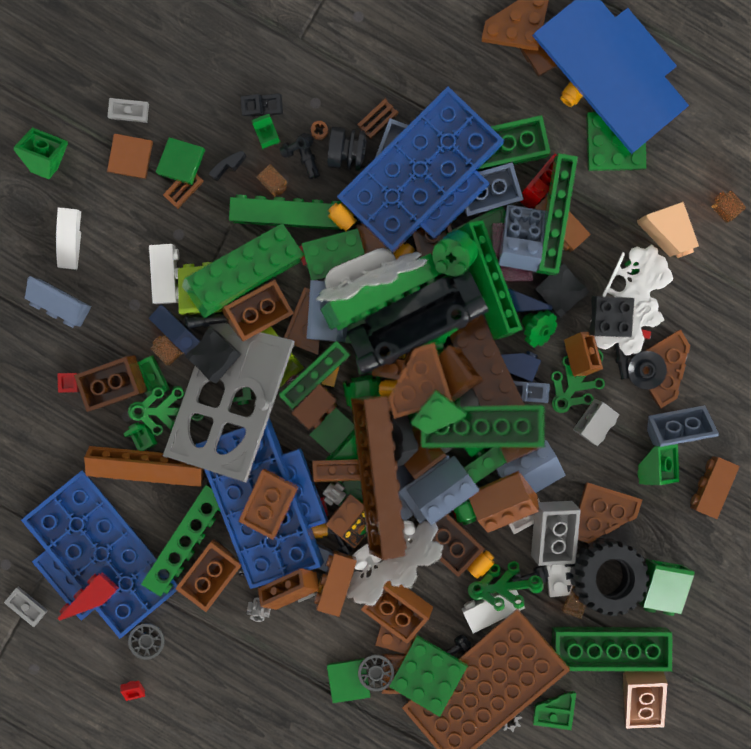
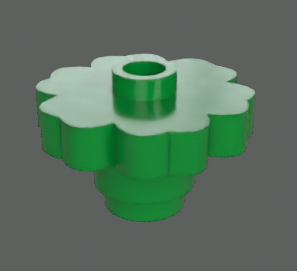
(539, 327)

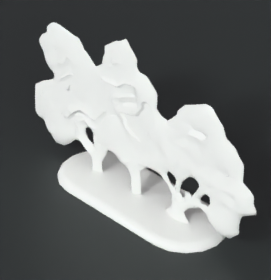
(369, 269)
(652, 275)
(397, 570)

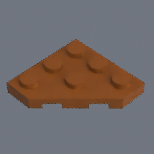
(516, 24)
(674, 352)
(418, 382)
(604, 511)

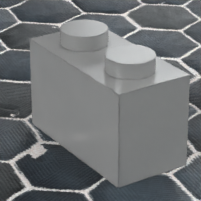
(596, 422)

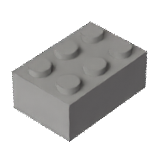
(555, 533)

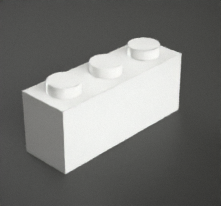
(164, 273)
(482, 614)

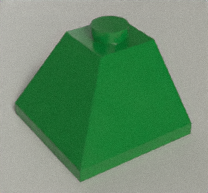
(41, 152)
(660, 466)

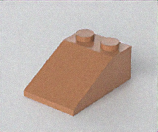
(644, 698)

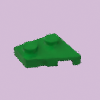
(152, 375)
(437, 413)
(555, 712)

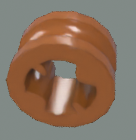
(313, 130)

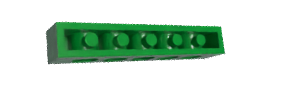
(153, 580)

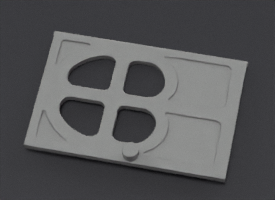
(259, 368)

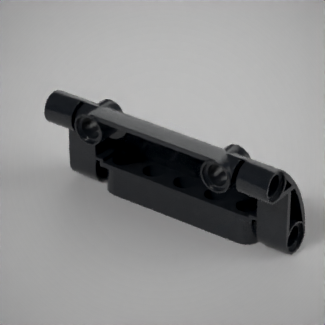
(416, 320)

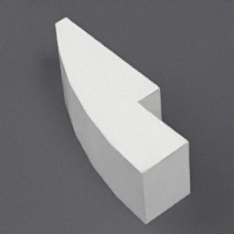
(68, 238)

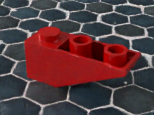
(538, 186)
(94, 595)

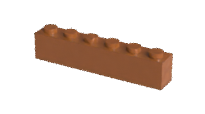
(140, 466)

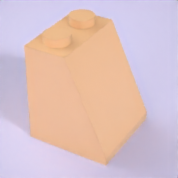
(671, 230)

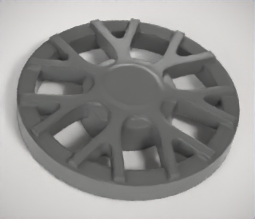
(146, 641)
(376, 672)

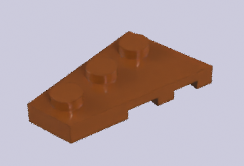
(298, 325)

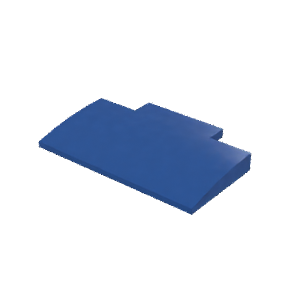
(614, 68)
(424, 173)
(90, 537)
(295, 544)

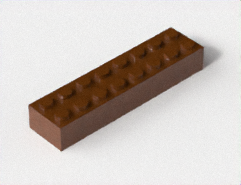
(497, 384)
(378, 476)

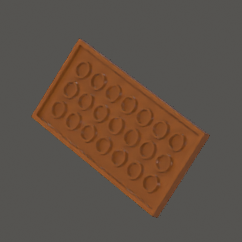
(501, 679)

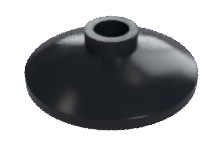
(656, 370)

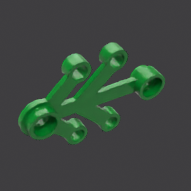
(574, 384)
(161, 411)
(502, 587)

